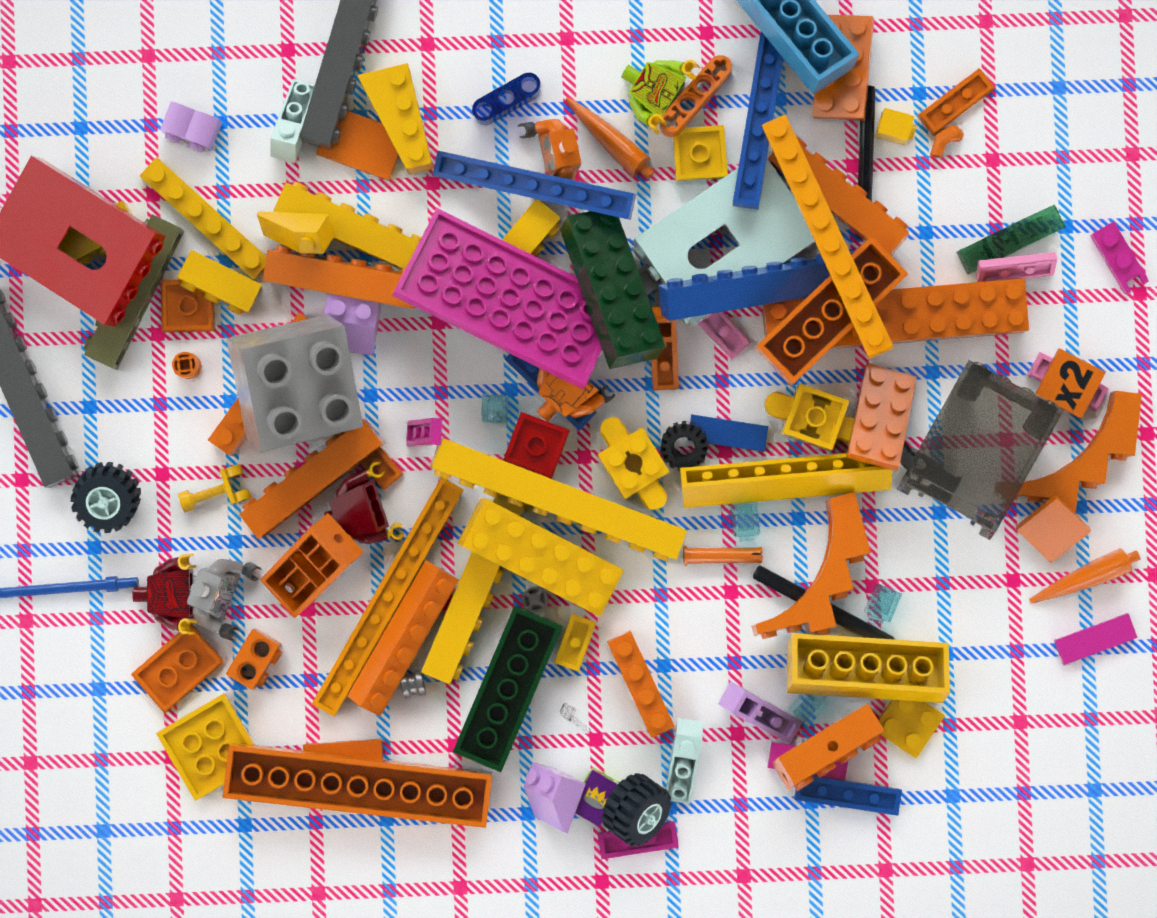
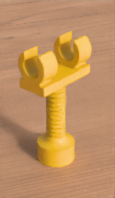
(189, 499)

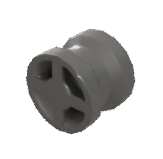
(535, 599)
(413, 684)

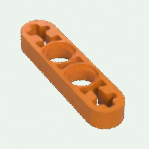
(699, 98)

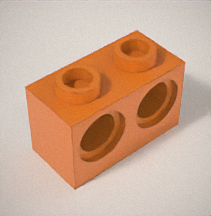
(249, 655)

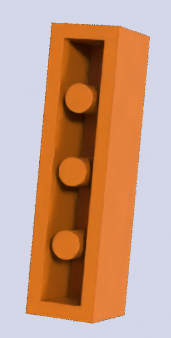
(640, 684)

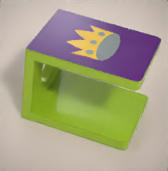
(594, 795)

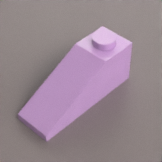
(760, 712)

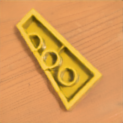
(397, 107)

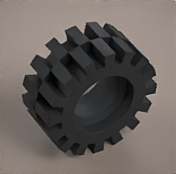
(688, 431)

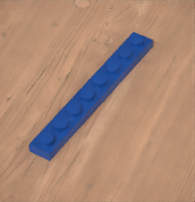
(760, 111)
(534, 185)

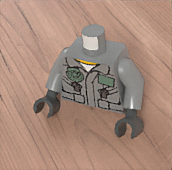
(213, 593)

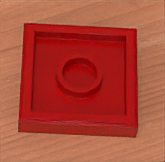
(536, 445)

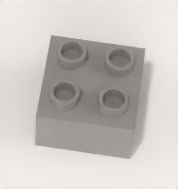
(295, 382)

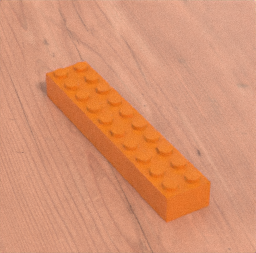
(936, 312)
(357, 785)

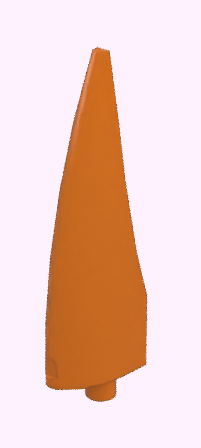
(613, 141)
(1089, 575)

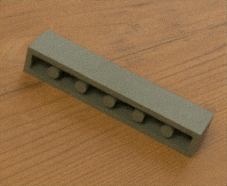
(111, 342)

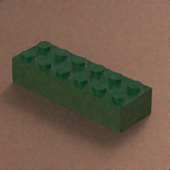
(612, 288)
(507, 688)

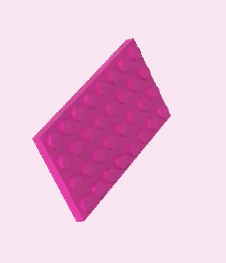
(502, 297)

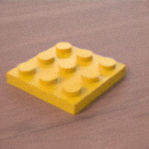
(201, 744)

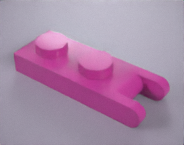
(1118, 256)

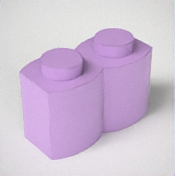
(190, 126)

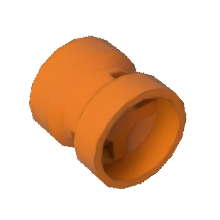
(190, 363)

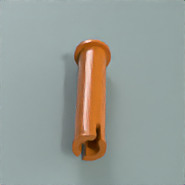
(722, 555)

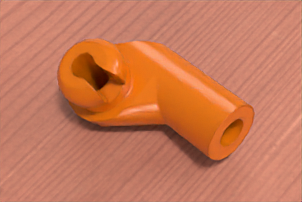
(945, 136)

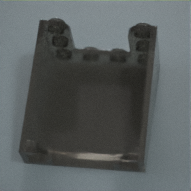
(981, 446)

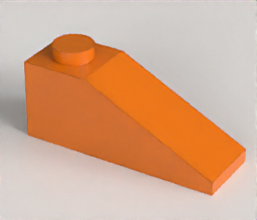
(666, 365)

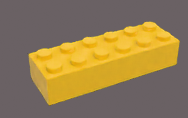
(540, 556)
(868, 668)

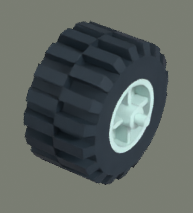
(106, 497)
(636, 809)

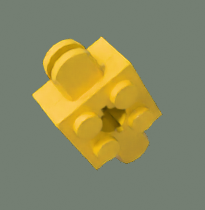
(811, 416)
(633, 463)

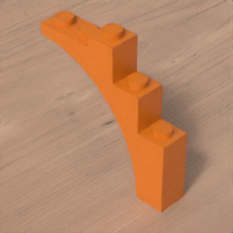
(1114, 437)
(845, 542)

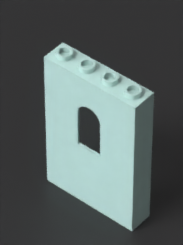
(764, 235)

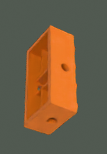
(311, 565)
(825, 748)

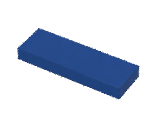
(732, 433)

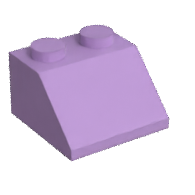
(359, 318)
(553, 795)

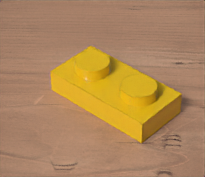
(575, 642)

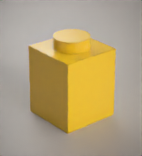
(895, 126)

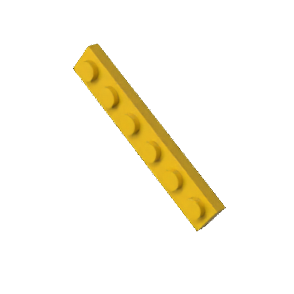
(204, 218)

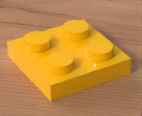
(700, 153)
(909, 724)

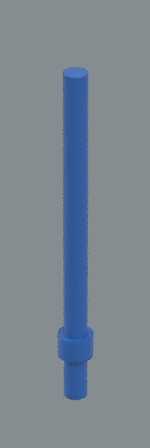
(110, 584)

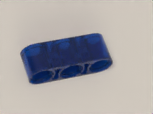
(512, 87)

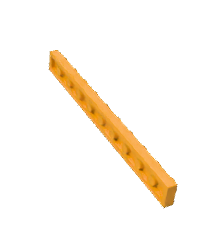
(827, 237)
(387, 597)

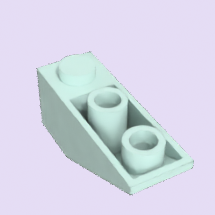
(285, 138)
(684, 759)

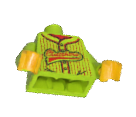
(656, 88)

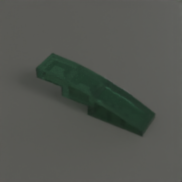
(1012, 238)

